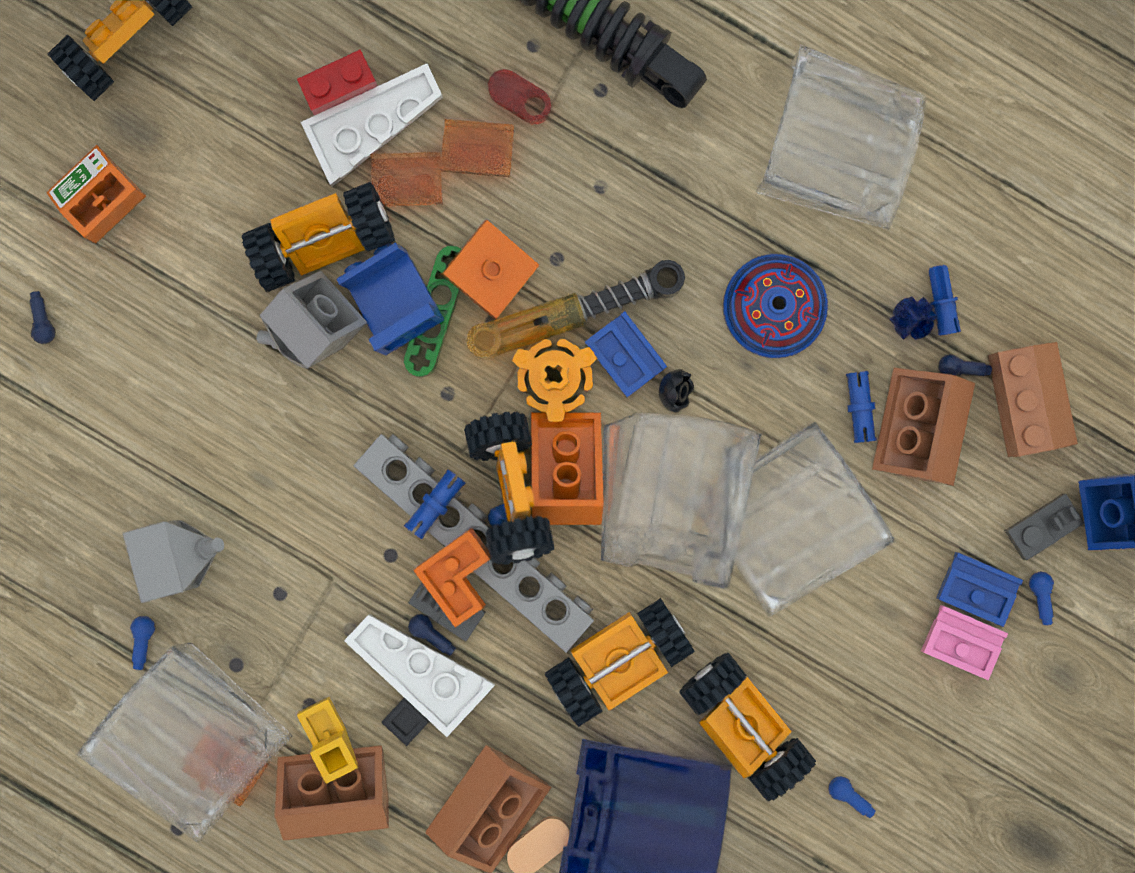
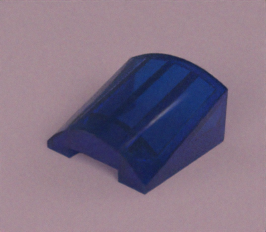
(646, 812)

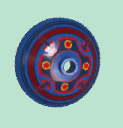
(754, 319)

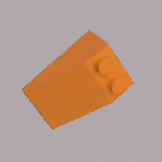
(567, 469)

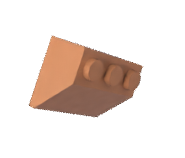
(1032, 399)
(923, 425)
(346, 805)
(487, 810)

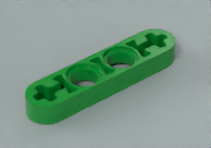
(446, 311)

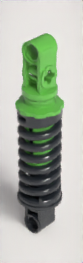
(638, 54)

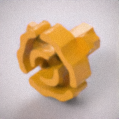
(552, 391)

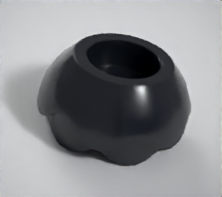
(675, 389)

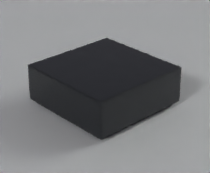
(405, 721)

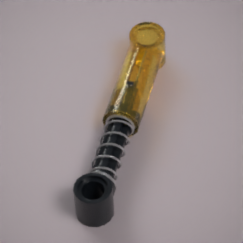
(571, 311)

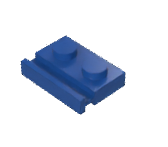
(625, 354)
(979, 589)

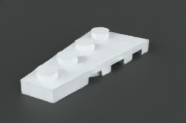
(365, 123)
(423, 676)

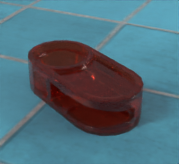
(514, 91)

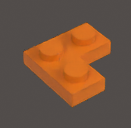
(446, 575)

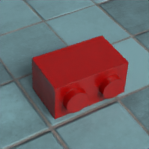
(337, 82)

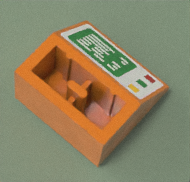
(95, 195)

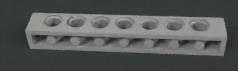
(563, 631)

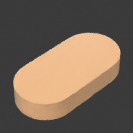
(538, 845)

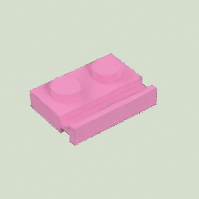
(964, 642)

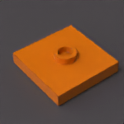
(490, 269)

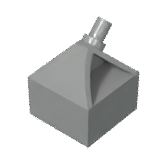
(309, 321)
(169, 558)

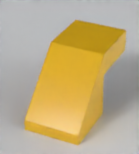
(329, 740)

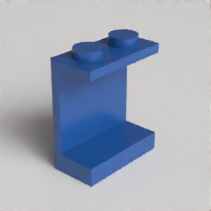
(391, 297)

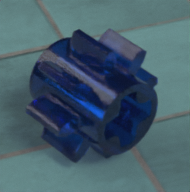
(913, 318)

